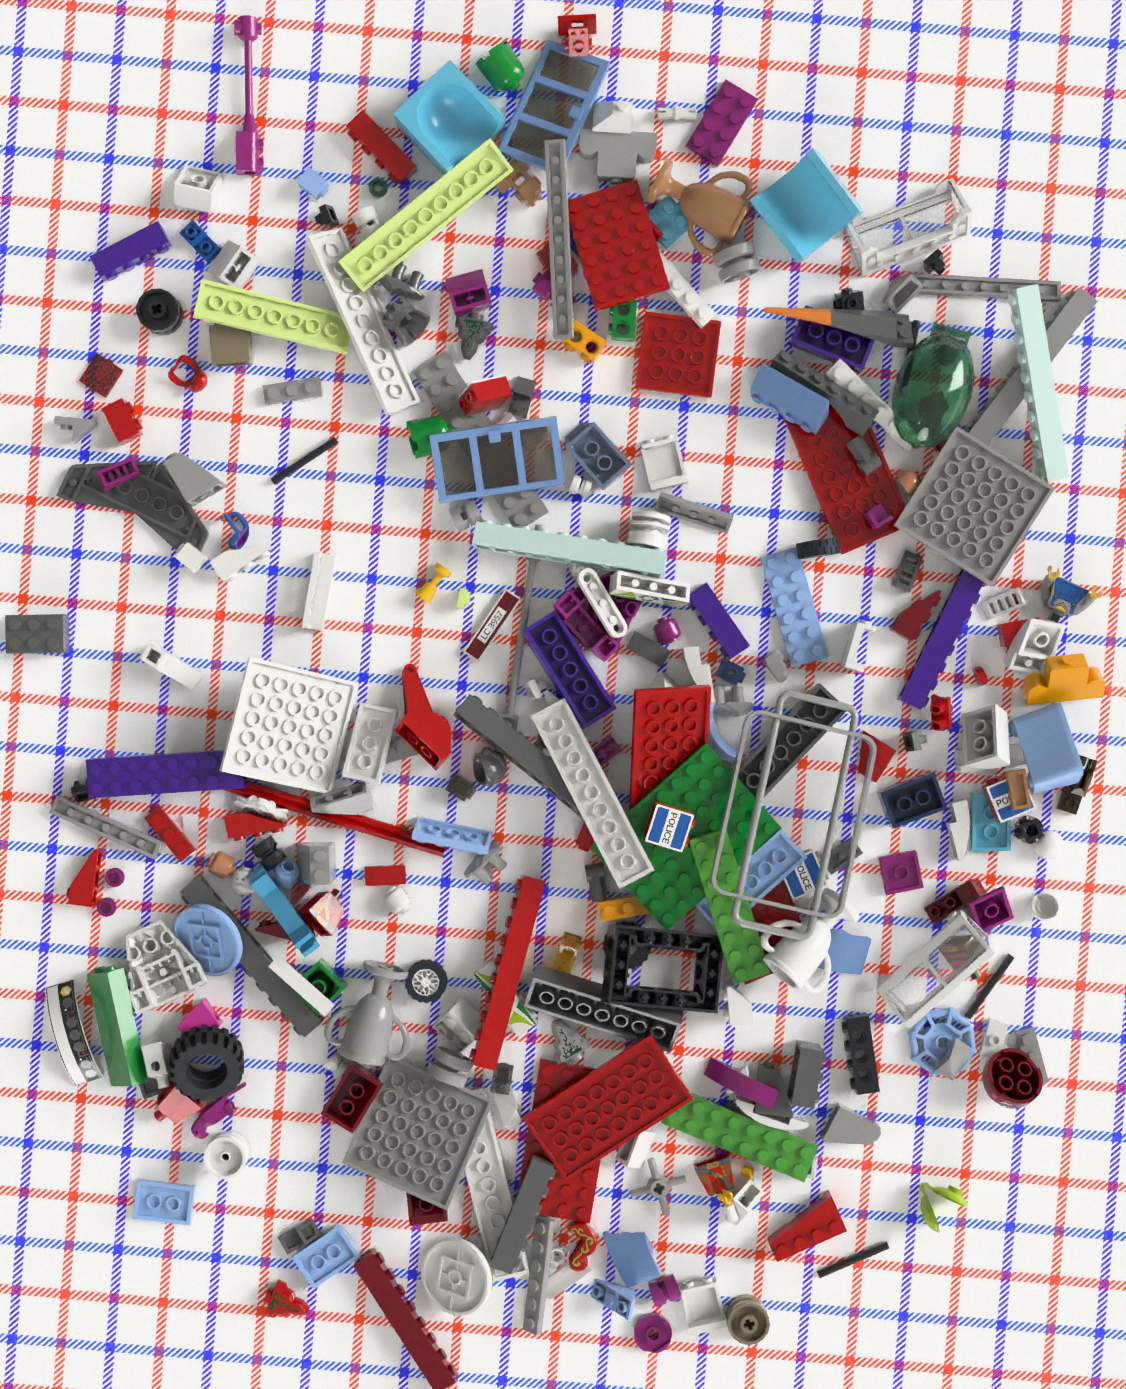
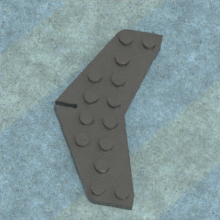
(152, 499)

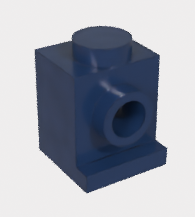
(723, 672)

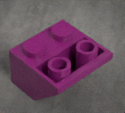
(468, 292)

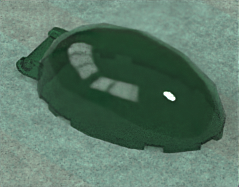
(933, 387)

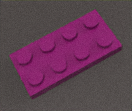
(721, 122)

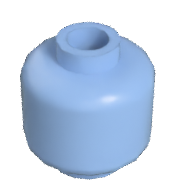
(286, 873)

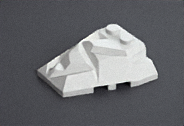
(160, 967)

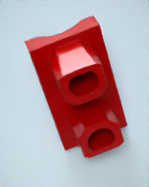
(941, 712)

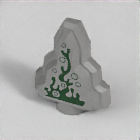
(568, 1043)

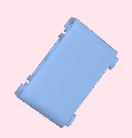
(1047, 748)

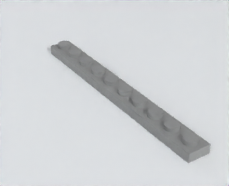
(559, 239)

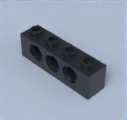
(869, 1082)

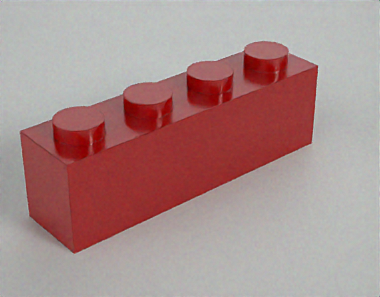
(381, 147)

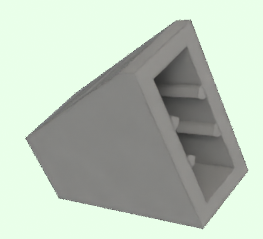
(850, 1127)

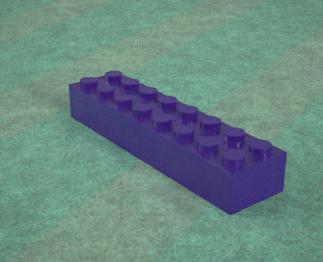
(159, 774)

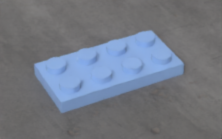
(452, 835)

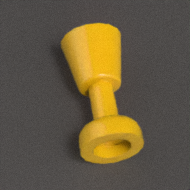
(429, 589)

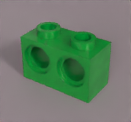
(627, 320)

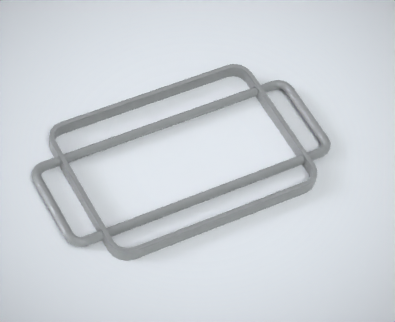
(851, 735)

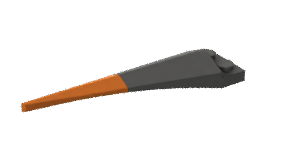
(874, 324)

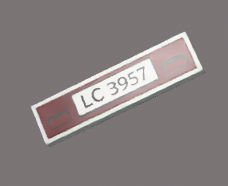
(492, 625)

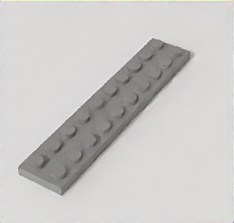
(443, 387)

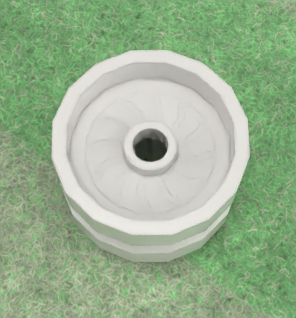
(217, 1152)

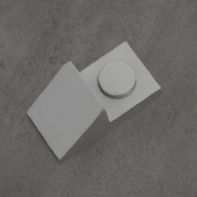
(80, 426)

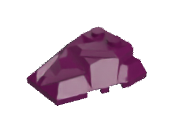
(585, 624)

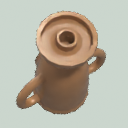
(706, 205)

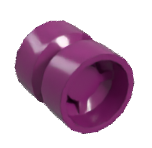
(664, 1290)

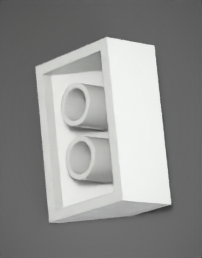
(986, 738)

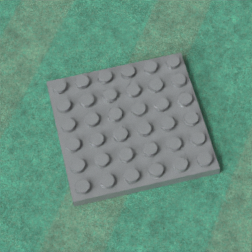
(974, 506)
(418, 1133)

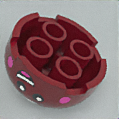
(1013, 1079)

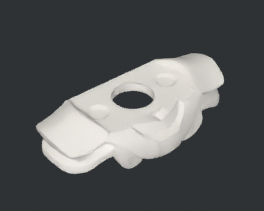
(262, 807)

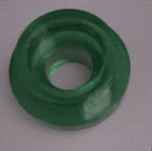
(375, 182)

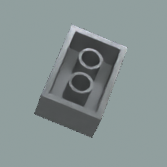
(37, 633)
(806, 1074)

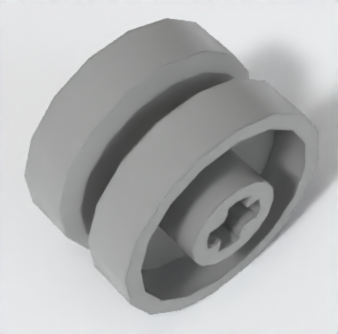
(736, 262)
(449, 1066)

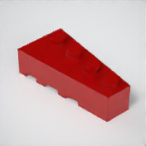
(808, 1228)

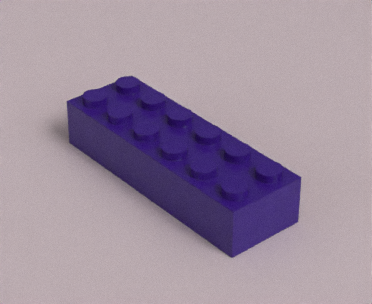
(568, 669)

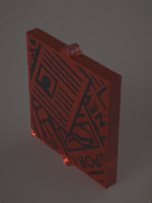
(101, 375)

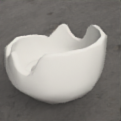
(1049, 845)
(1044, 906)

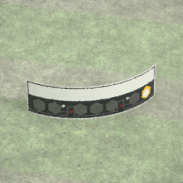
(69, 1033)

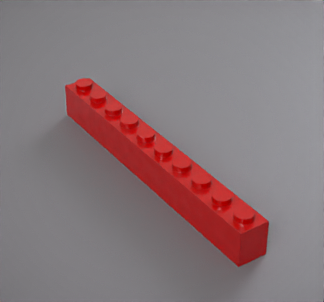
(507, 973)

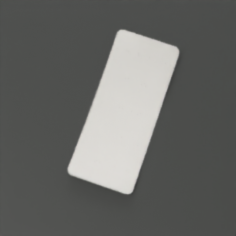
(191, 828)

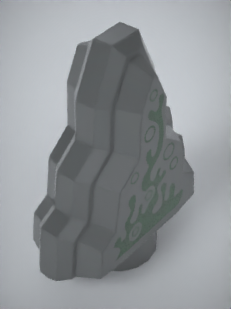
(472, 332)

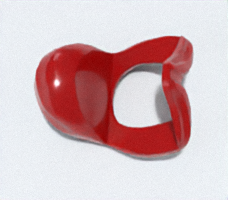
(196, 383)

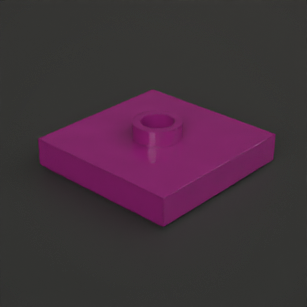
(900, 872)

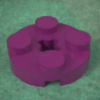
(651, 1343)

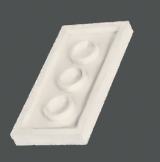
(370, 743)

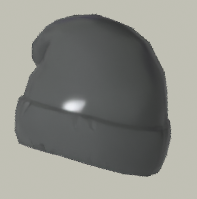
(489, 767)

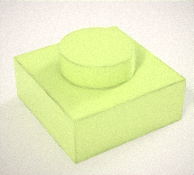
(463, 598)

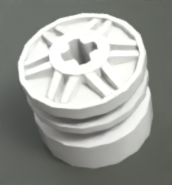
(649, 529)

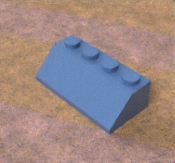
(789, 399)

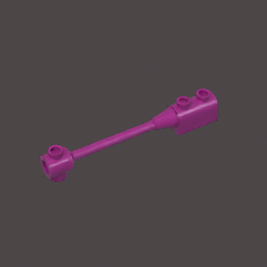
(248, 140)

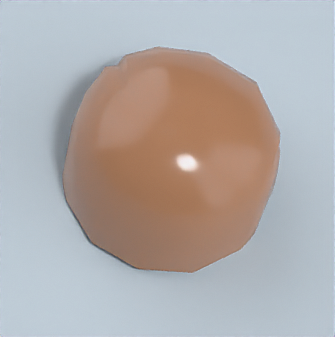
(909, 481)

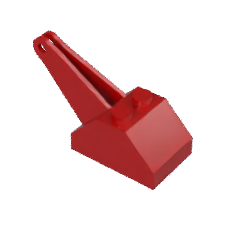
(421, 728)

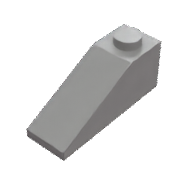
(346, 800)

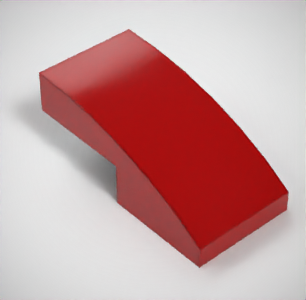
(384, 875)

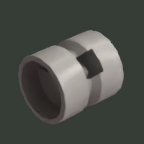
(471, 511)

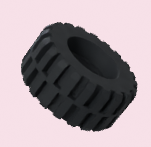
(206, 1084)

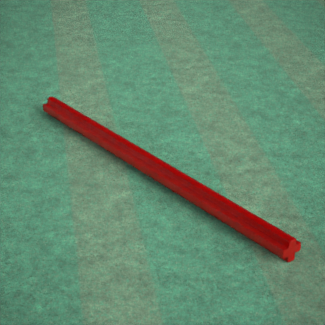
(355, 822)

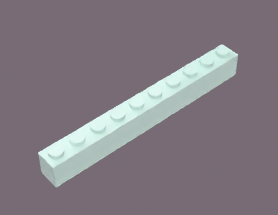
(1038, 383)
(569, 549)

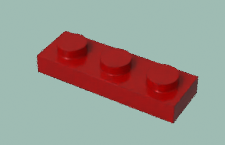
(170, 833)

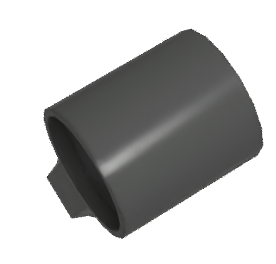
(866, 459)
(596, 877)

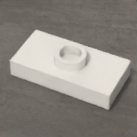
(993, 1038)

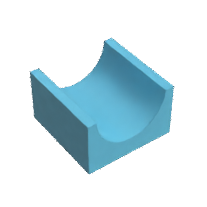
(807, 206)

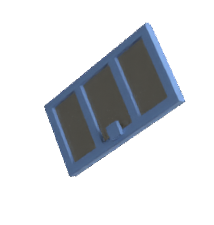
(553, 104)
(497, 459)

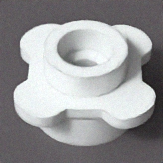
(560, 1258)

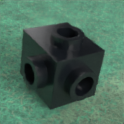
(849, 299)
(1034, 832)

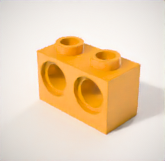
(587, 337)

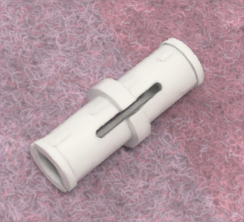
(676, 113)

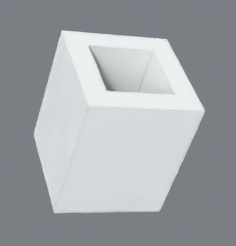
(190, 557)

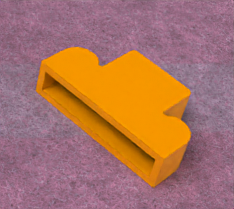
(1063, 680)

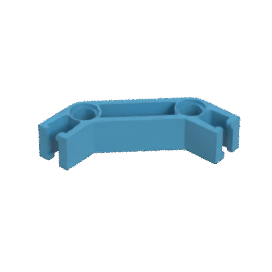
(283, 911)

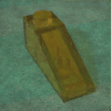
(567, 952)

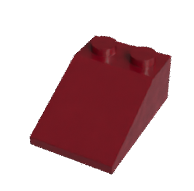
(423, 1212)

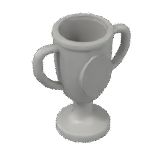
(371, 1020)

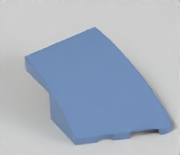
(847, 952)
(632, 1257)

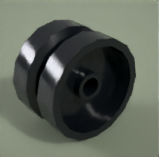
(148, 311)

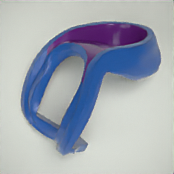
(240, 537)

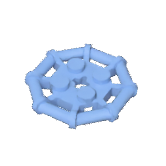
(934, 1033)

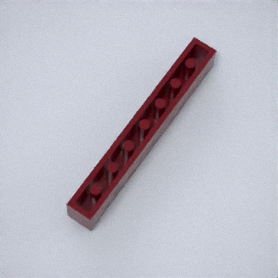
(405, 1320)

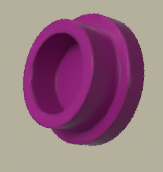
(114, 877)
(106, 907)

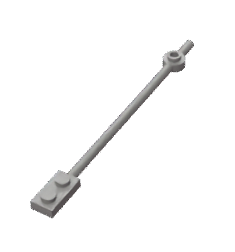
(513, 719)

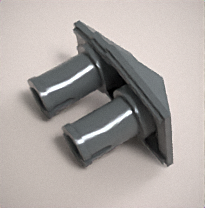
(395, 285)

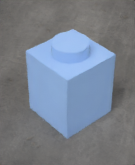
(313, 183)

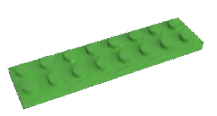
(739, 945)
(744, 1136)

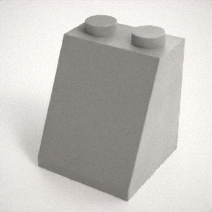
(192, 479)
(316, 862)

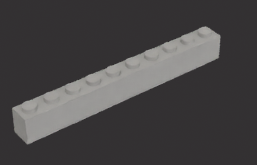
(1011, 392)

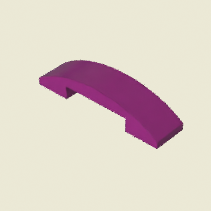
(741, 1083)

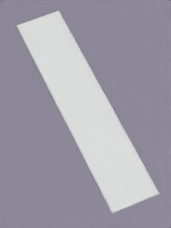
(301, 985)

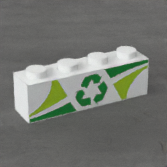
(649, 589)
(521, 1018)

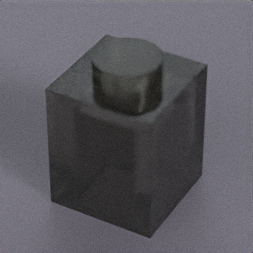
(461, 787)
(502, 1079)

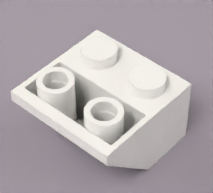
(233, 265)
(738, 1006)
(458, 1025)

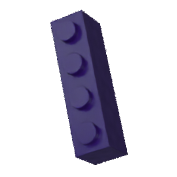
(131, 251)
(718, 621)

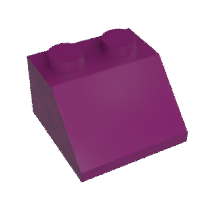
(990, 909)

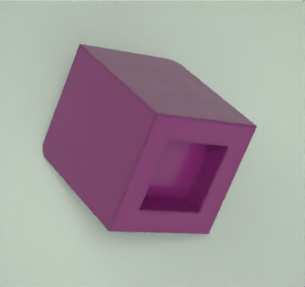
(877, 516)

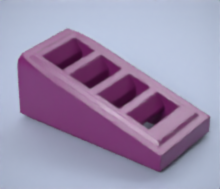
(115, 467)

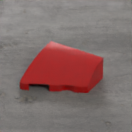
(883, 757)

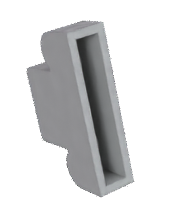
(617, 153)

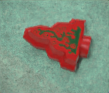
(283, 1301)

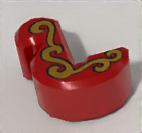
(586, 1246)

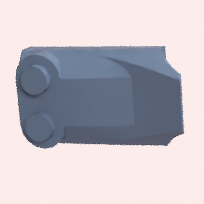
(596, 454)

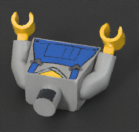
(1065, 596)

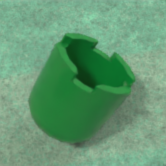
(502, 68)
(420, 433)

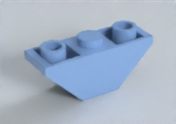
(615, 1297)

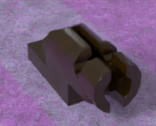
(1072, 794)

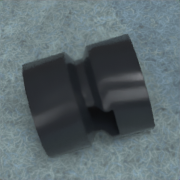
(268, 852)

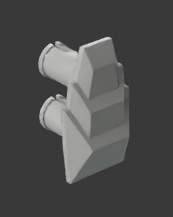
(736, 707)
(477, 865)

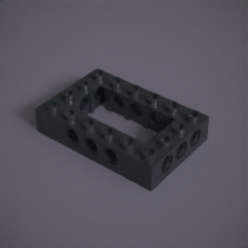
(706, 976)

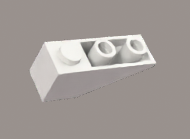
(234, 561)
(171, 665)

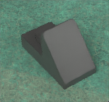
(522, 397)

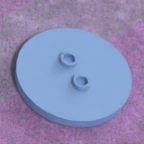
(209, 938)

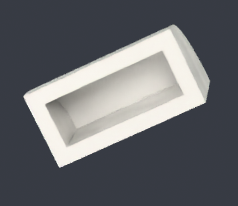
(636, 1150)

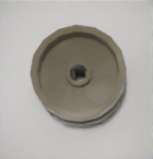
(744, 1330)

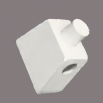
(157, 1062)

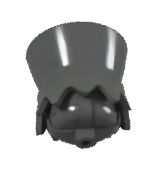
(405, 321)

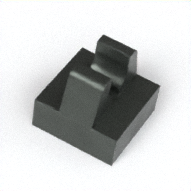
(913, 740)

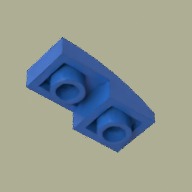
(200, 241)

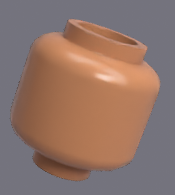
(221, 864)

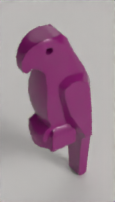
(214, 1113)

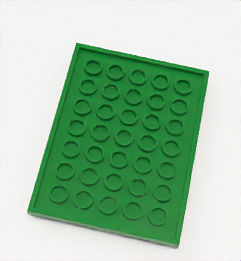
(700, 787)

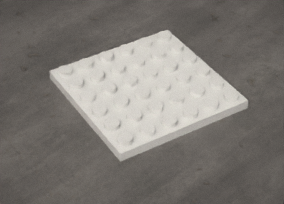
(288, 726)

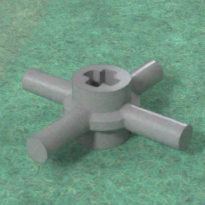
(652, 1189)

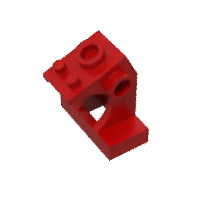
(578, 42)

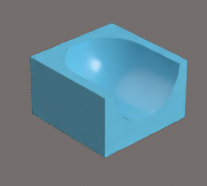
(448, 118)

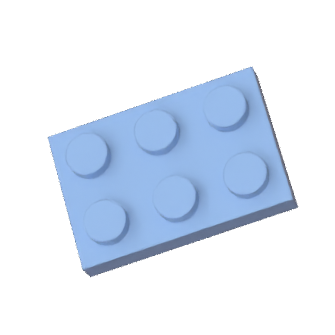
(164, 1202)
(326, 1256)

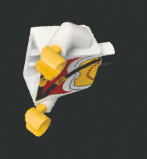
(743, 1201)

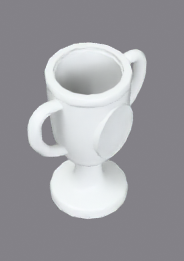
(798, 959)

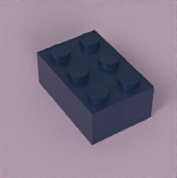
(911, 799)

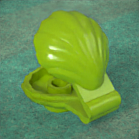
(950, 1193)

